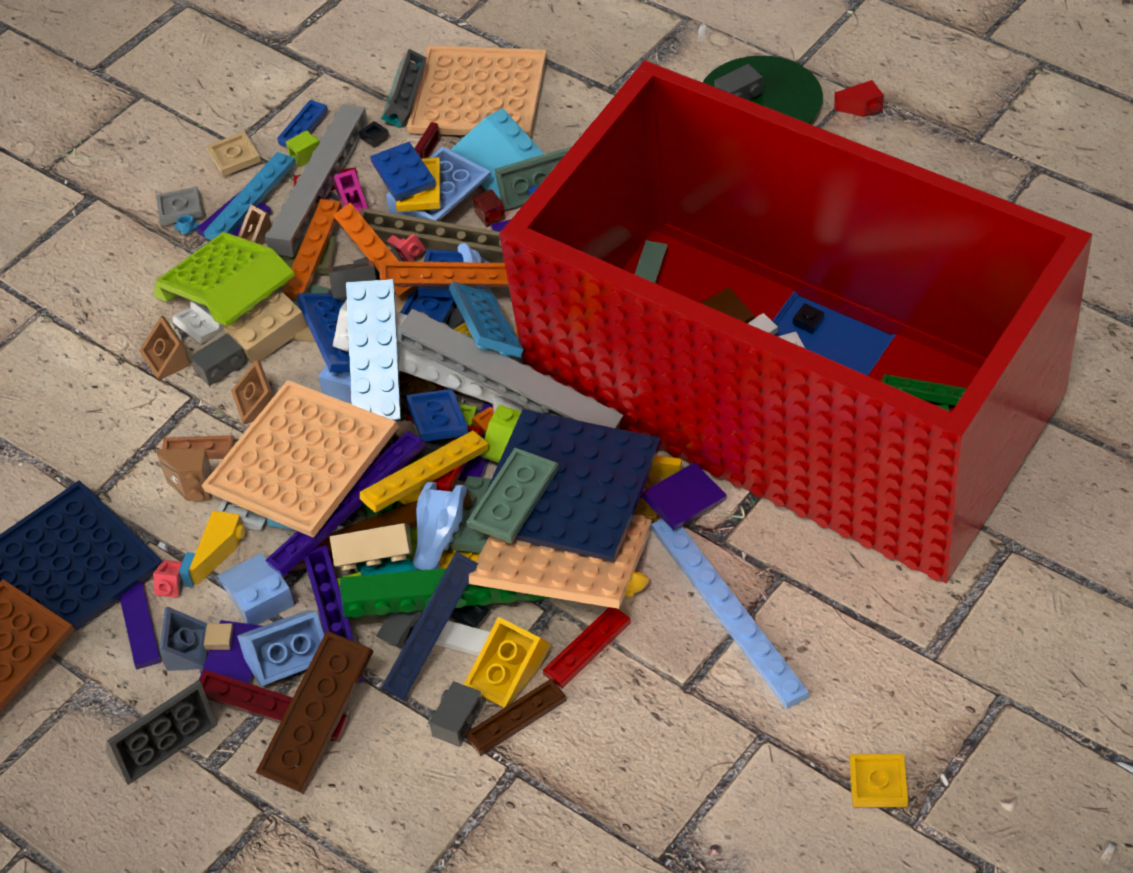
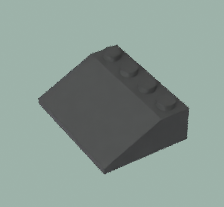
(160, 733)

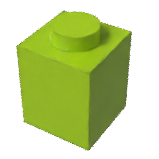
(302, 147)

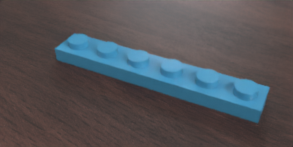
(252, 194)

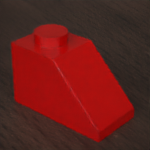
(859, 99)

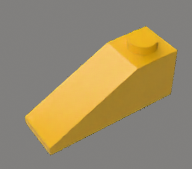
(217, 543)

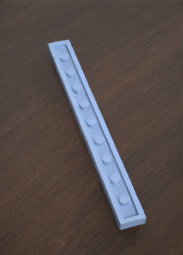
(731, 614)

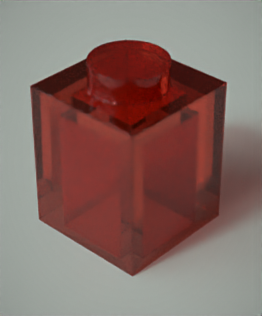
(489, 208)

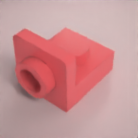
(407, 249)
(167, 579)

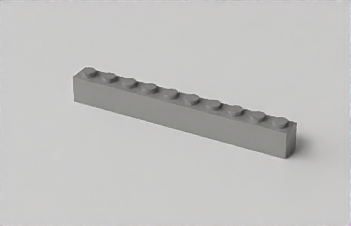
(316, 180)
(500, 372)

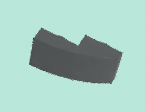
(397, 627)

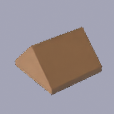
(164, 350)
(252, 393)

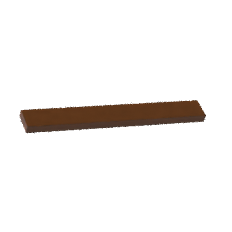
(403, 514)

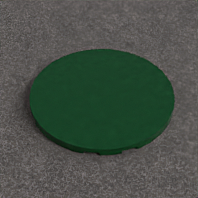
(786, 86)

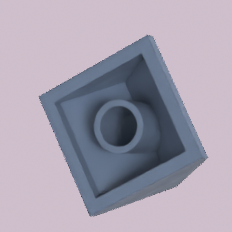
(182, 641)

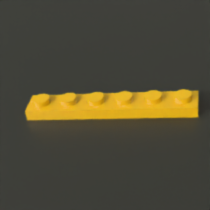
(423, 470)

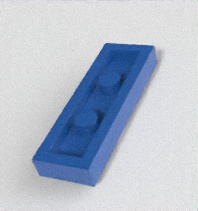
(305, 120)

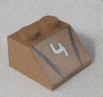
(186, 471)

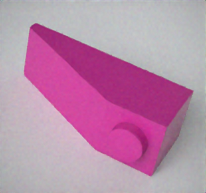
(349, 190)

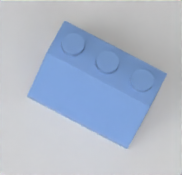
(282, 646)

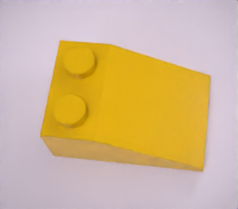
(506, 662)

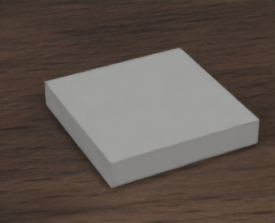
(179, 203)

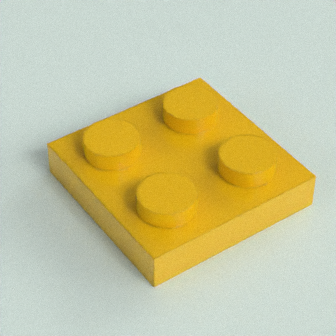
(878, 780)

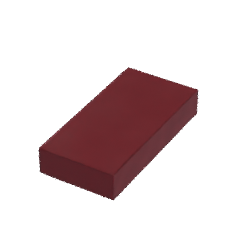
(428, 141)

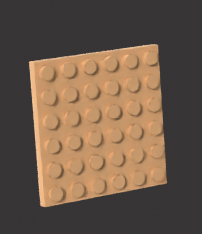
(472, 82)
(300, 457)
(560, 573)

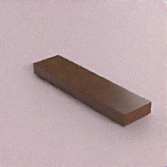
(515, 717)

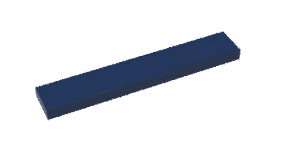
(429, 626)

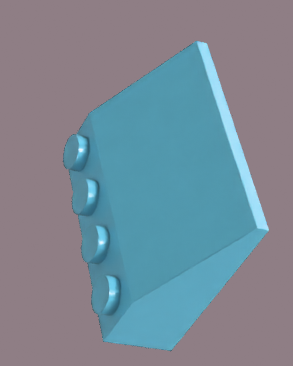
(496, 143)

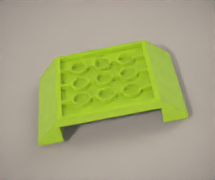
(226, 277)

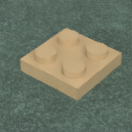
(233, 153)

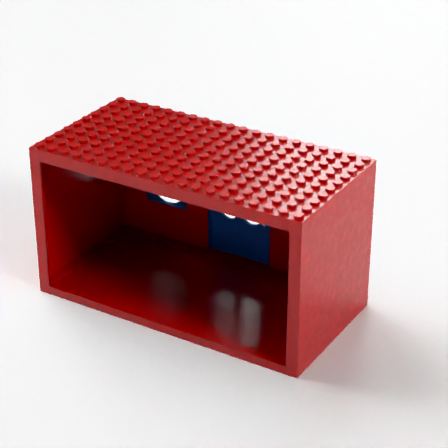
(786, 214)

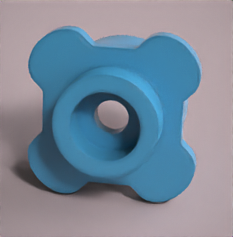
(186, 224)

